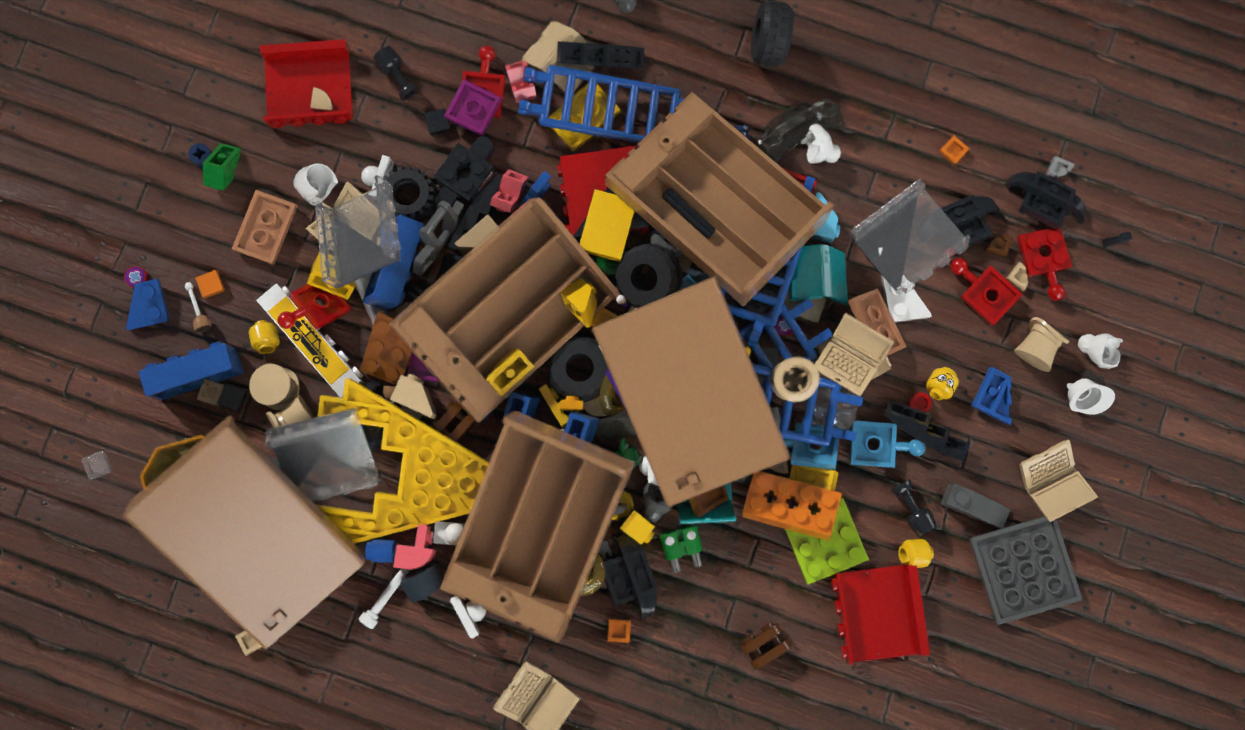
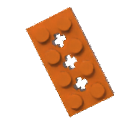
(787, 491)

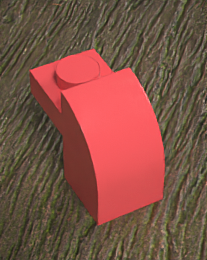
(520, 89)
(509, 192)
(419, 556)

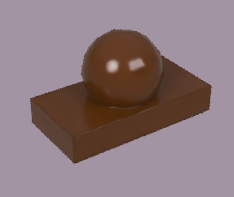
(708, 500)

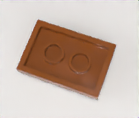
(386, 353)

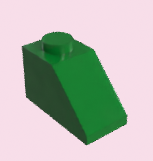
(220, 166)

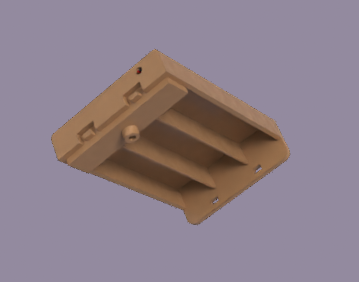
(732, 184)
(501, 300)
(691, 391)
(536, 525)
(244, 533)

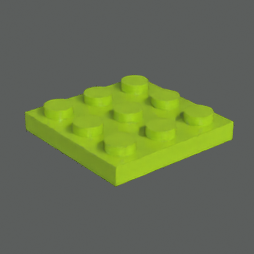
(824, 558)

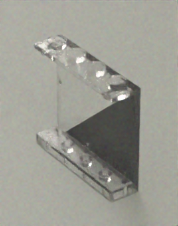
(358, 235)
(909, 238)
(325, 455)

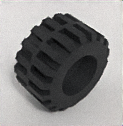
(416, 178)

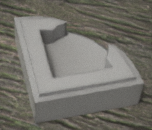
(1059, 167)

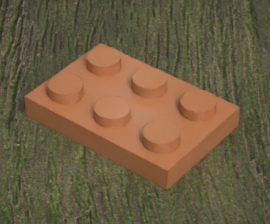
(264, 227)
(873, 312)

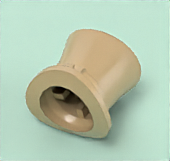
(1040, 345)
(794, 379)
(274, 386)
(294, 412)

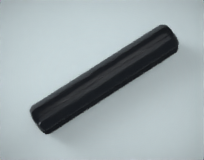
(688, 213)

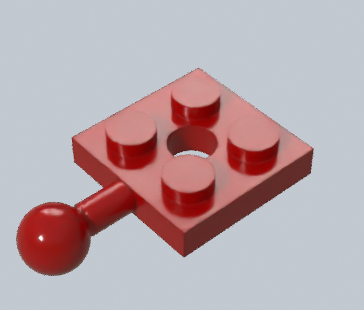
(491, 82)
(1038, 264)
(976, 294)
(316, 314)

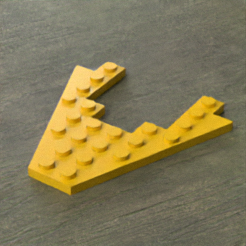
(435, 477)

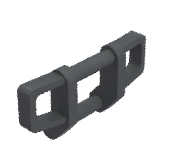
(433, 246)

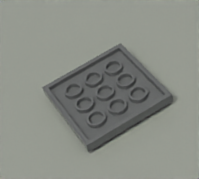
(1025, 569)

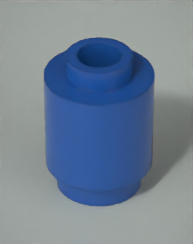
(381, 551)

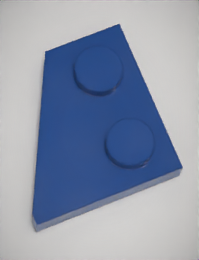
(539, 188)
(147, 305)
(994, 395)

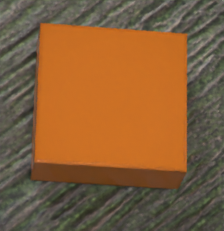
(953, 150)
(210, 284)
(619, 630)

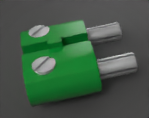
(681, 542)

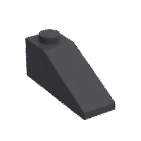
(975, 505)

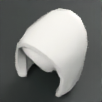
(315, 183)

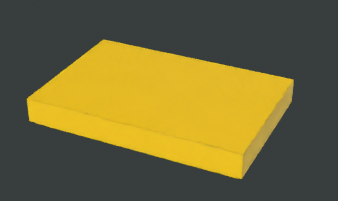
(574, 139)
(606, 226)

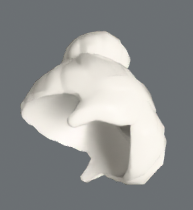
(820, 146)
(1101, 349)

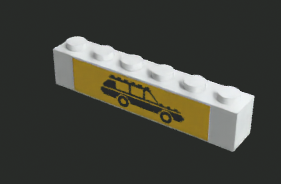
(311, 342)

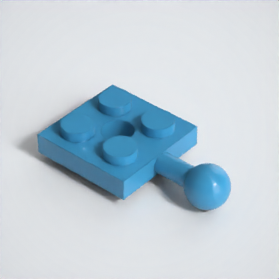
(886, 436)
(806, 456)

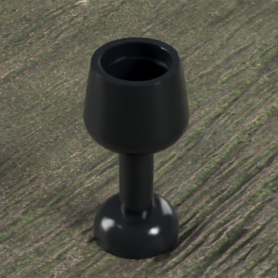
(389, 63)
(921, 519)

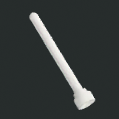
(370, 617)

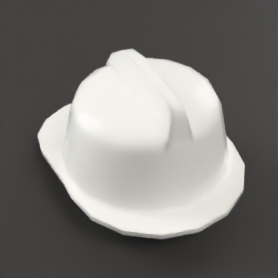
(1089, 397)

